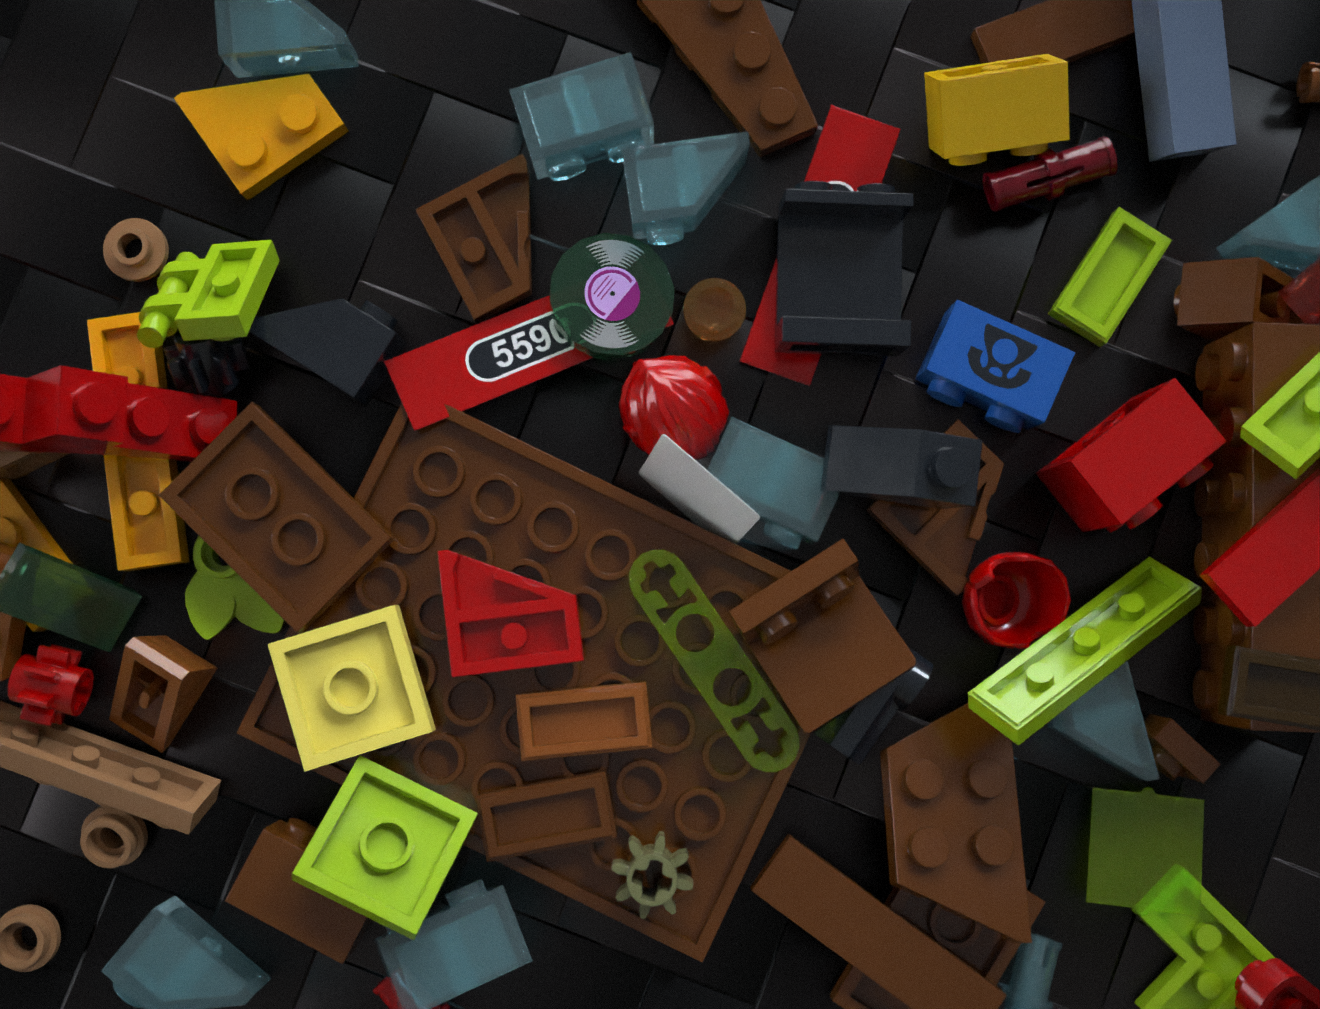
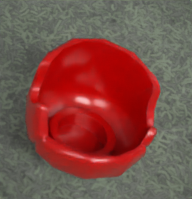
(1015, 599)

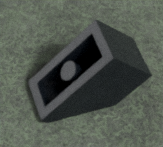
(336, 343)
(902, 466)

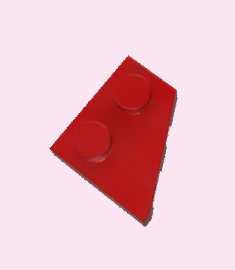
(505, 619)

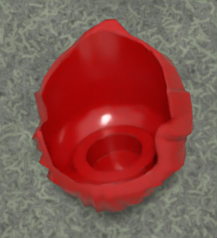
(675, 400)

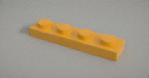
(143, 524)

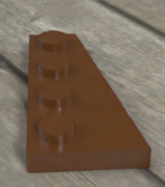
(741, 64)

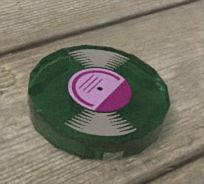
(611, 296)

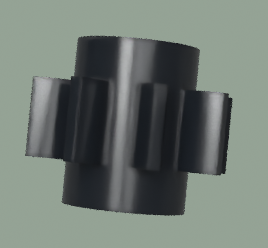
(206, 364)

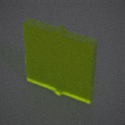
(1145, 851)

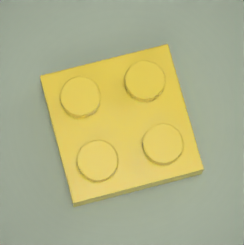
(351, 687)

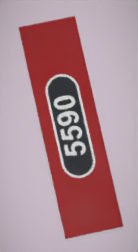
(848, 155)
(481, 363)

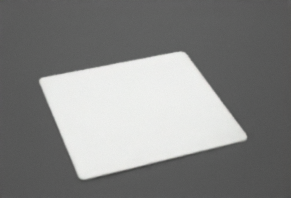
(697, 491)

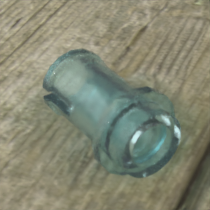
(1032, 974)

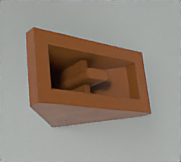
(158, 688)

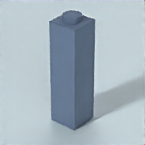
(1183, 77)

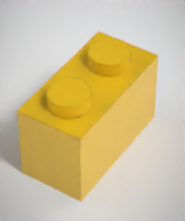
(997, 108)

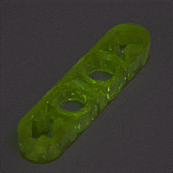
(706, 664)

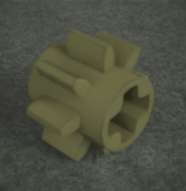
(664, 888)

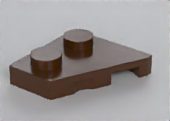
(943, 537)

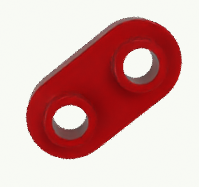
(1274, 986)

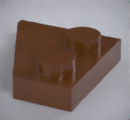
(486, 237)

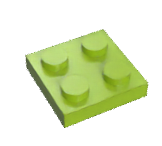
(385, 847)

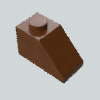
(1229, 295)

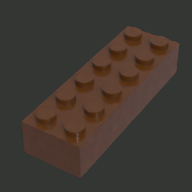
(1237, 492)

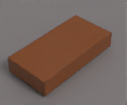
(583, 721)

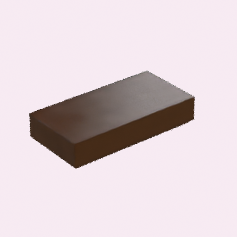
(546, 815)

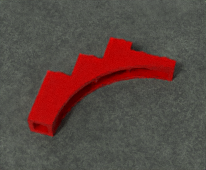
(106, 416)

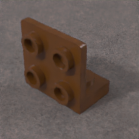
(822, 638)

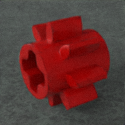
(50, 685)

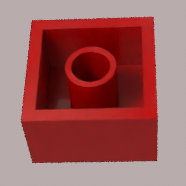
(1133, 458)

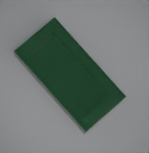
(65, 598)

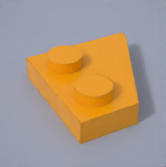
(263, 127)

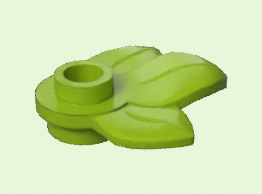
(220, 594)

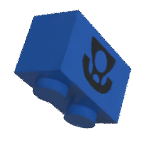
(994, 368)

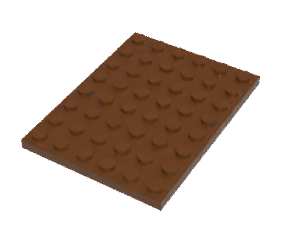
(551, 522)

